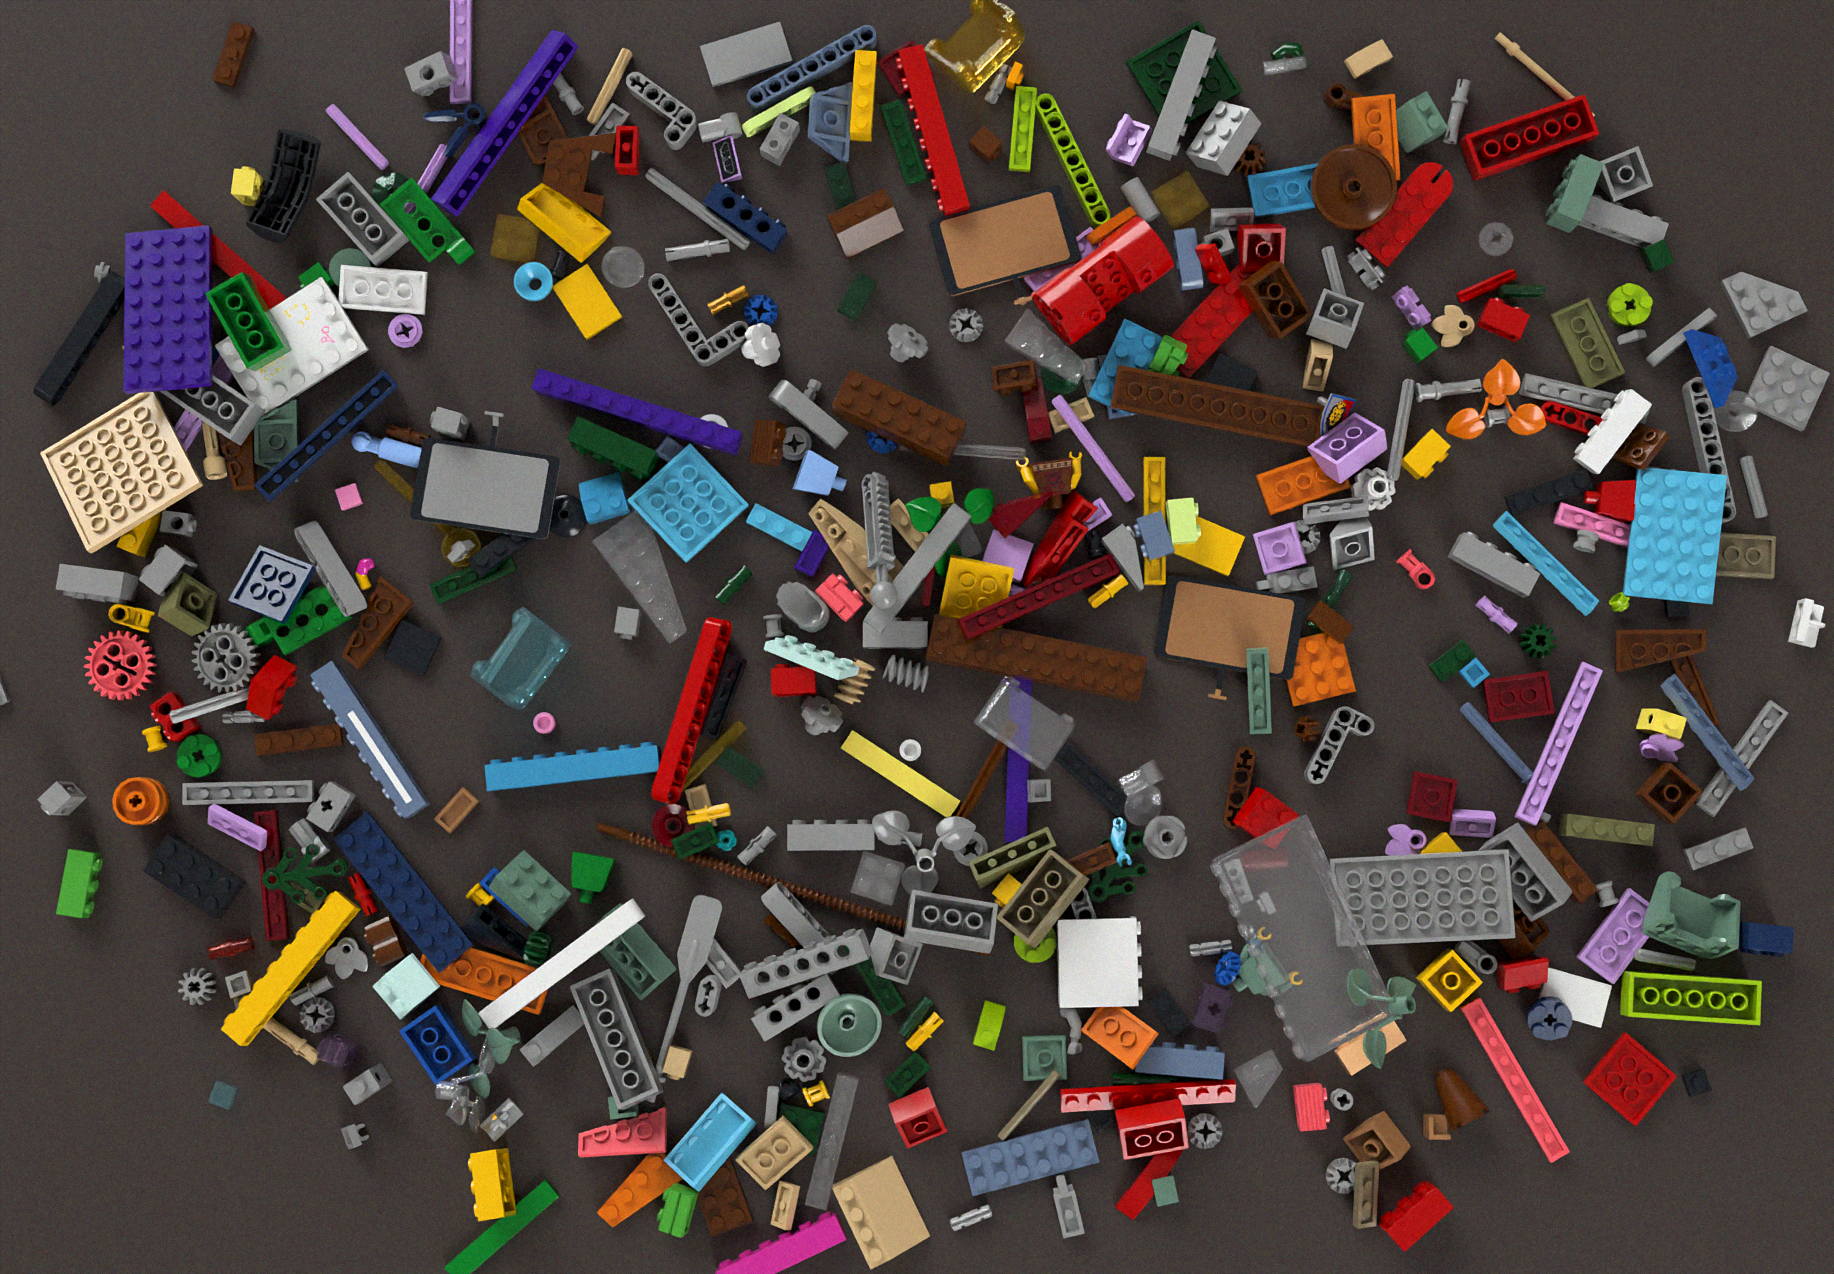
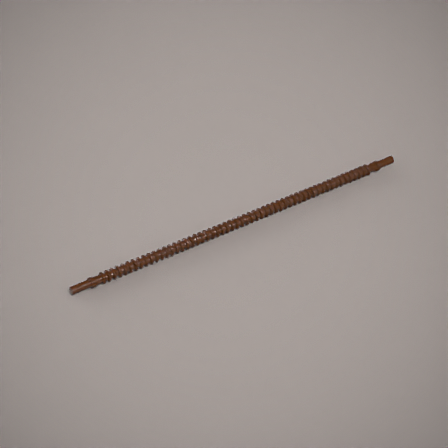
(762, 879)

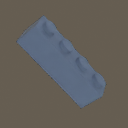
(1182, 1061)

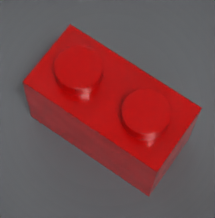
(627, 150)
(1503, 319)

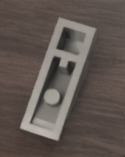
(1124, 552)
(552, 1036)

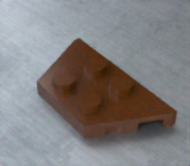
(539, 130)

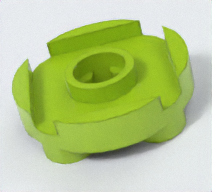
(1617, 308)
(1040, 953)

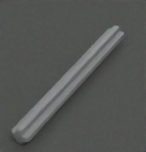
(697, 208)

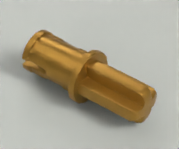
(728, 299)

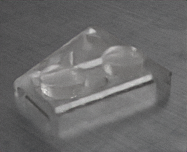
(1258, 1076)

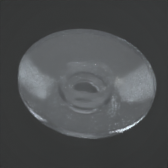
(1745, 408)
(1148, 809)

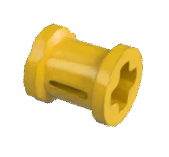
(154, 738)
(479, 896)
(821, 1088)

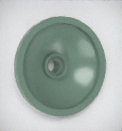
(854, 1035)

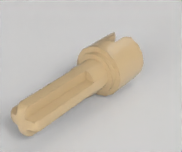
(214, 463)

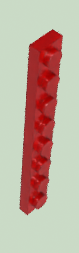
(1136, 1095)

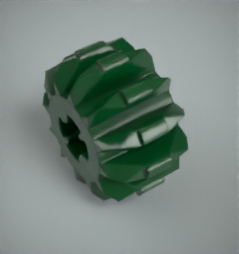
(1531, 637)
(538, 948)

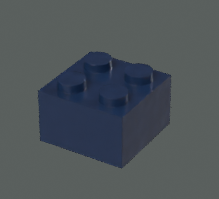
(1765, 939)

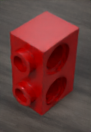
(174, 699)

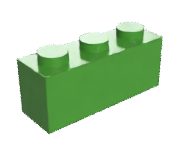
(79, 883)

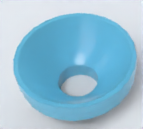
(526, 274)

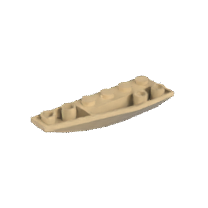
(849, 546)

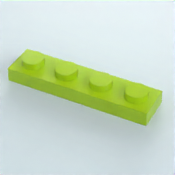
(1022, 129)

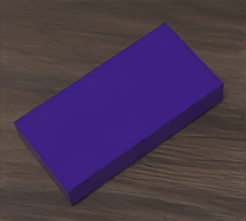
(812, 554)

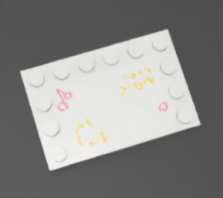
(320, 344)

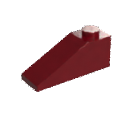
(1036, 414)
(1013, 514)

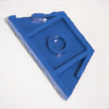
(1713, 364)

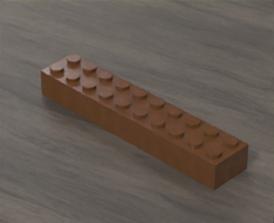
(1039, 660)

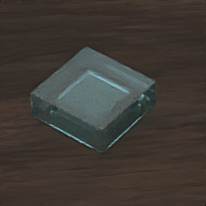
(223, 1094)

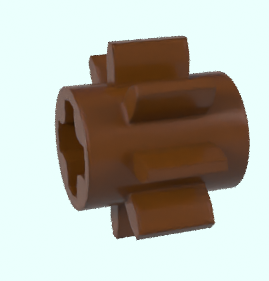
(1307, 728)

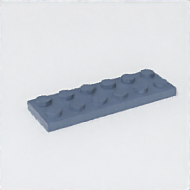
(1030, 1157)

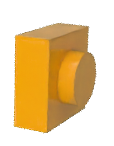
(1015, 76)

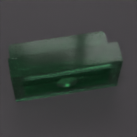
(740, 766)

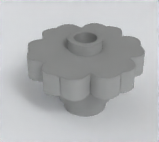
(906, 342)
(820, 715)
(796, 1067)

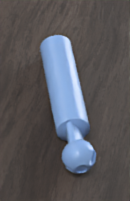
(387, 449)

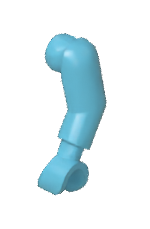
(1117, 838)

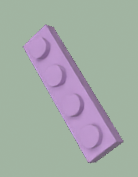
(1037, 280)

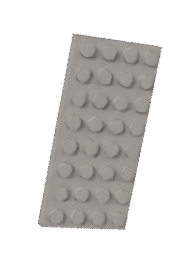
(1429, 896)

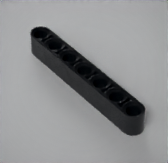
(81, 339)

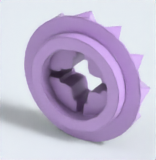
(396, 327)

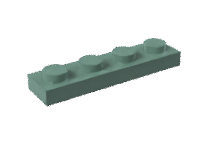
(1259, 690)

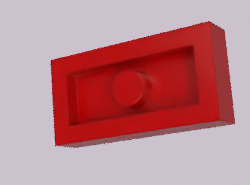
(1213, 263)

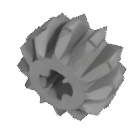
(205, 986)

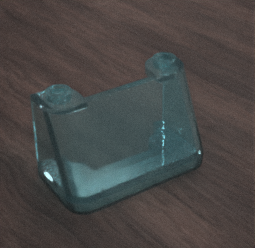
(522, 660)

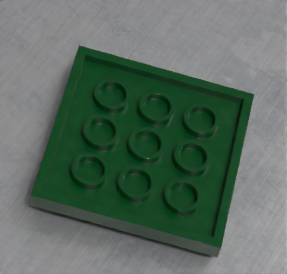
(1157, 67)

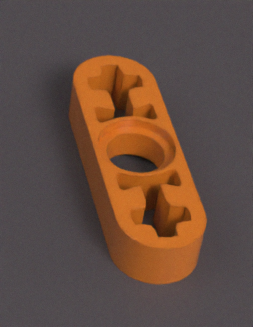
(1110, 226)

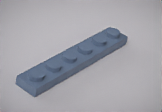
(1707, 732)

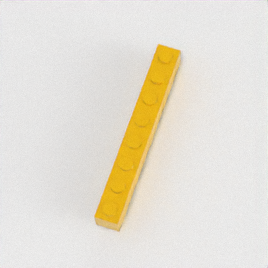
(290, 968)

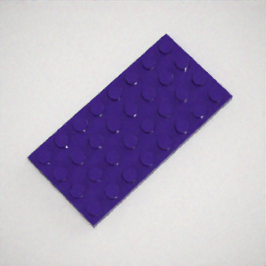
(167, 310)

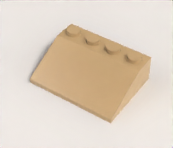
(880, 1212)

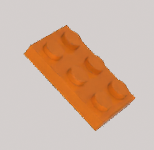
(1120, 1033)

